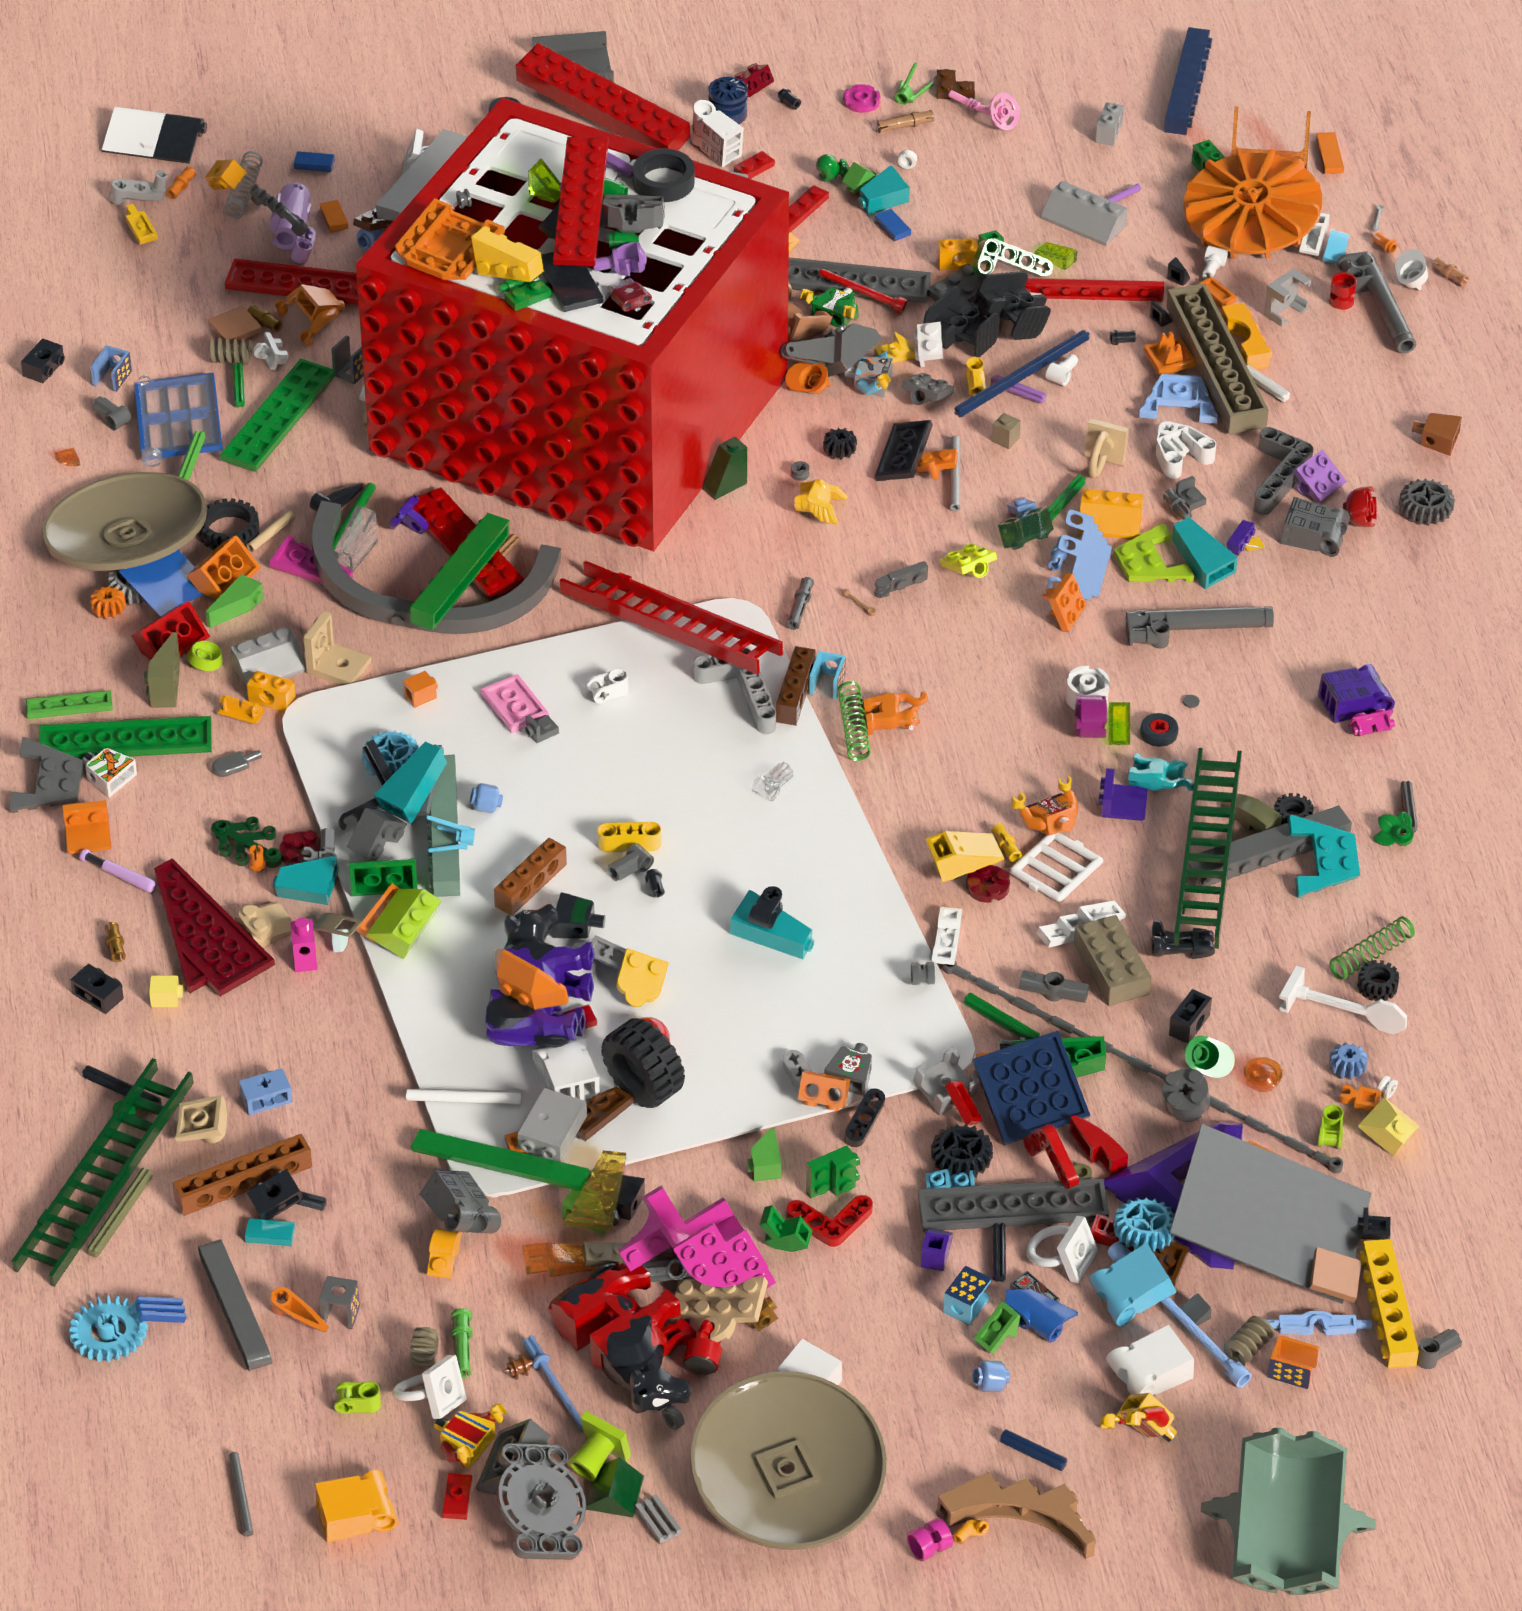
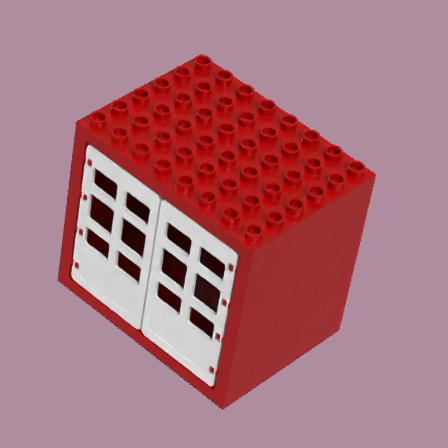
(590, 406)

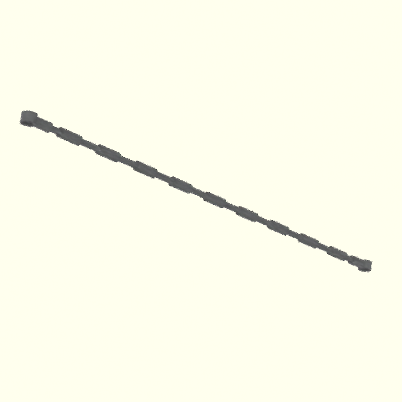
(1144, 1066)

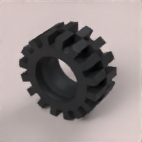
(1293, 803)
(1379, 971)

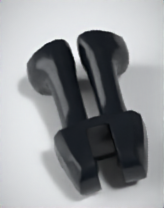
(1195, 942)

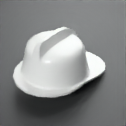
(1411, 269)

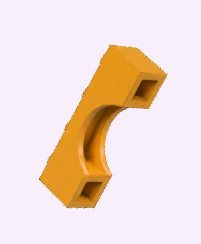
(1240, 323)

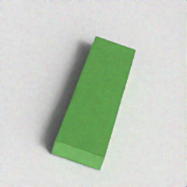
(69, 704)

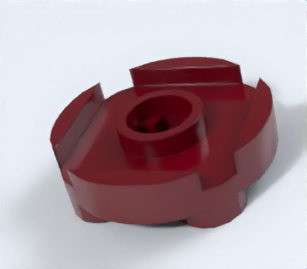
(293, 842)
(984, 893)

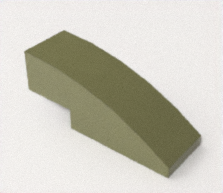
(1254, 813)

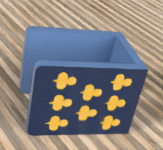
(106, 360)

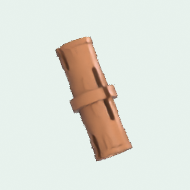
(1450, 271)

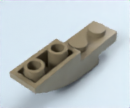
(606, 1253)

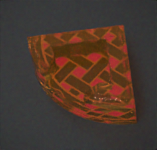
(67, 457)

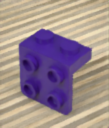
(1121, 800)

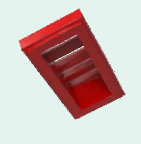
(1103, 1237)

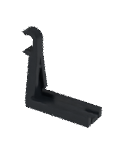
(383, 774)

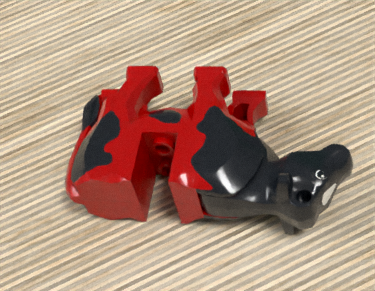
(623, 1336)

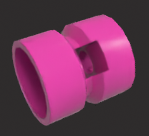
(928, 1540)

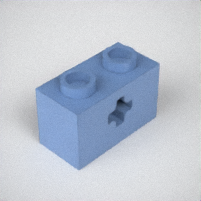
(265, 1091)

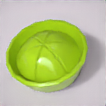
(205, 656)

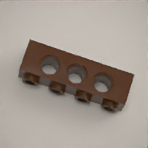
(795, 686)

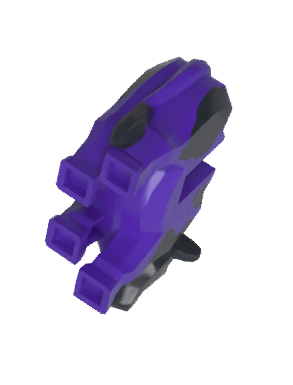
(520, 1025)

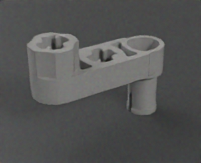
(138, 190)

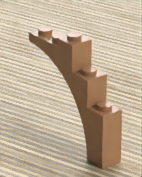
(1022, 1501)

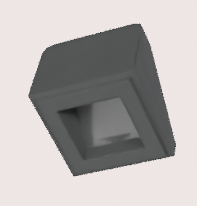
(1197, 1309)

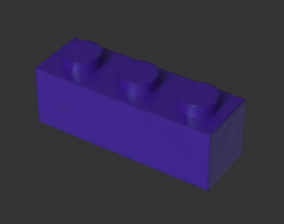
(1241, 537)

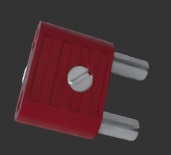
(630, 296)

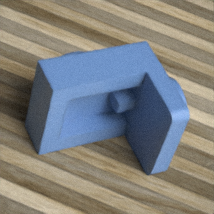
(1020, 506)

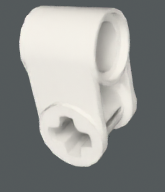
(609, 686)

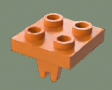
(1169, 355)
(1066, 602)

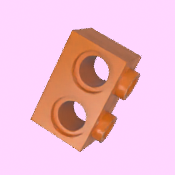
(824, 1084)

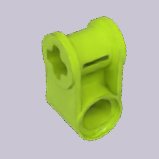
(1331, 1127)
(359, 1396)

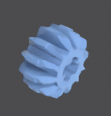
(1348, 1060)

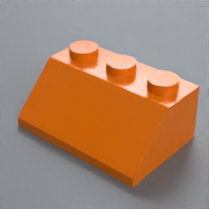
(223, 567)

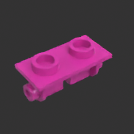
(1363, 723)

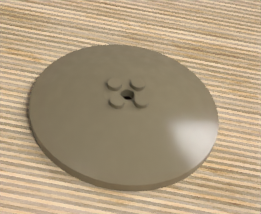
(124, 521)

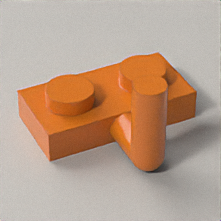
(937, 461)

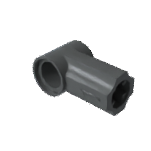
(114, 416)
(635, 859)
(1437, 1347)

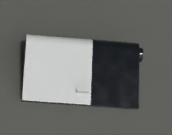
(153, 134)

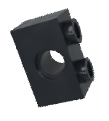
(42, 360)
(97, 988)
(1190, 1016)
(269, 1206)

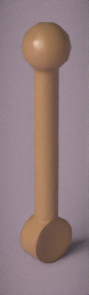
(870, 611)

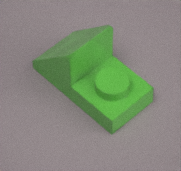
(1000, 1324)

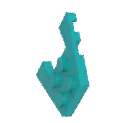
(1333, 855)

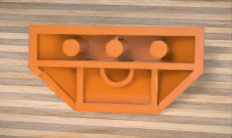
(527, 982)

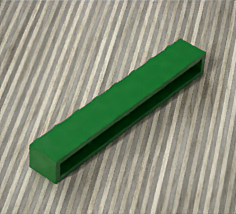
(459, 571)

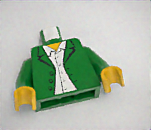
(835, 302)

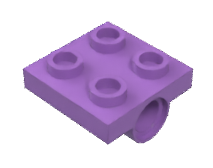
(1318, 477)

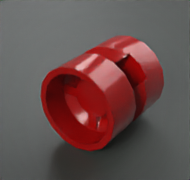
(1343, 291)

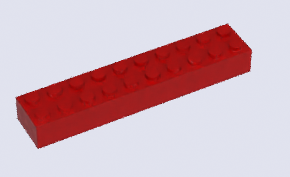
(601, 99)

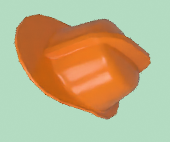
(808, 378)

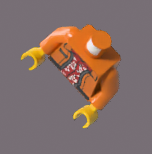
(1050, 814)

